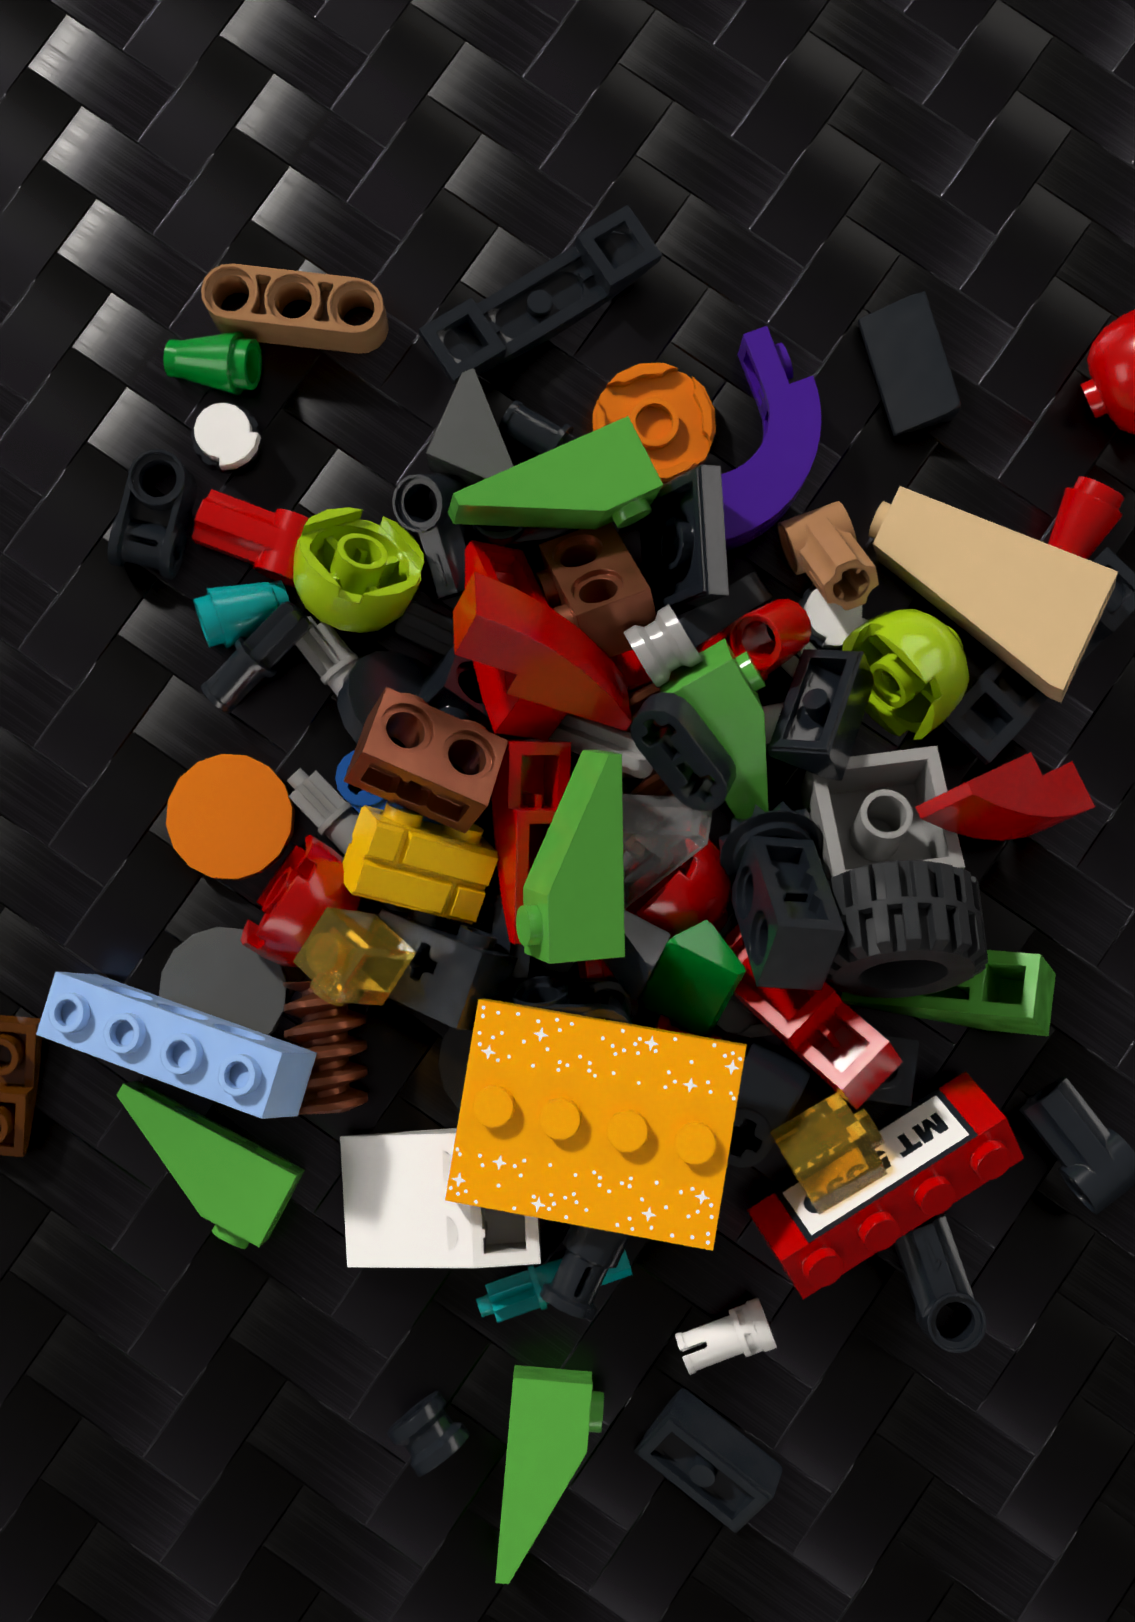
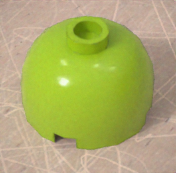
(356, 570)
(915, 670)

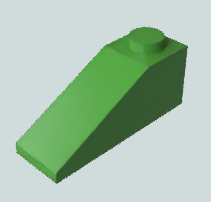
(569, 487)
(727, 701)
(578, 875)
(1007, 996)
(220, 1172)
(545, 1446)

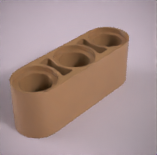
(275, 288)

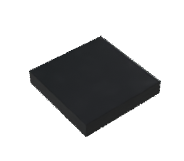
(686, 542)

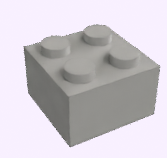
(874, 814)

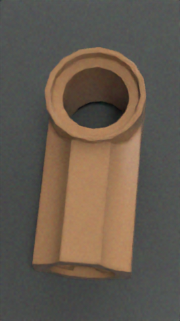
(828, 551)

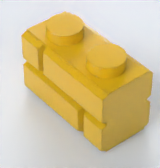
(418, 863)

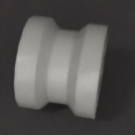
(662, 646)

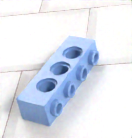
(177, 1044)

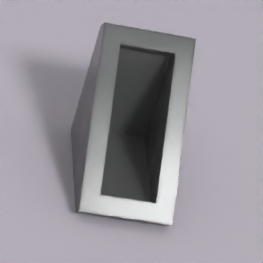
(468, 436)

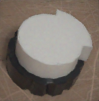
(226, 437)
(829, 620)

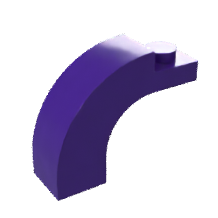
(791, 421)

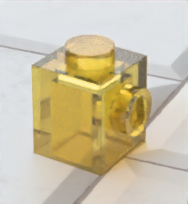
(353, 958)
(831, 1151)

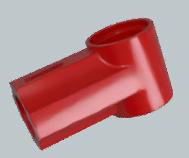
(250, 534)

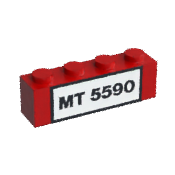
(931, 1160)

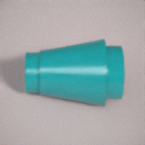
(237, 610)

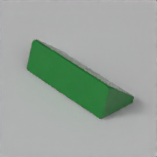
(694, 979)

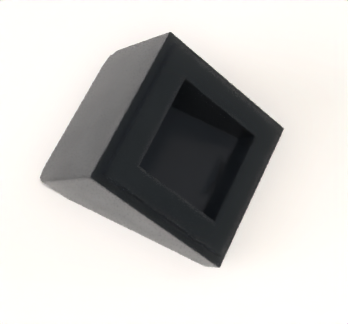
(642, 951)

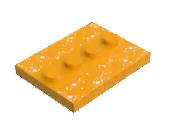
(596, 1123)

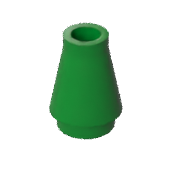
(217, 361)

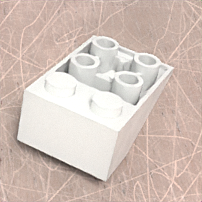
(400, 1211)

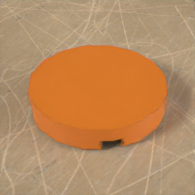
(667, 413)
(230, 817)

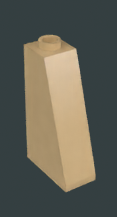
(998, 585)

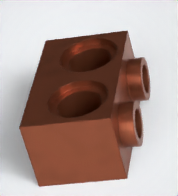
(596, 586)
(422, 772)

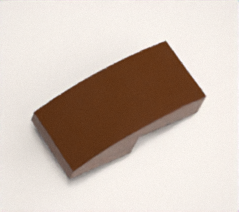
(18, 1081)

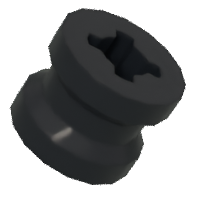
(428, 1433)

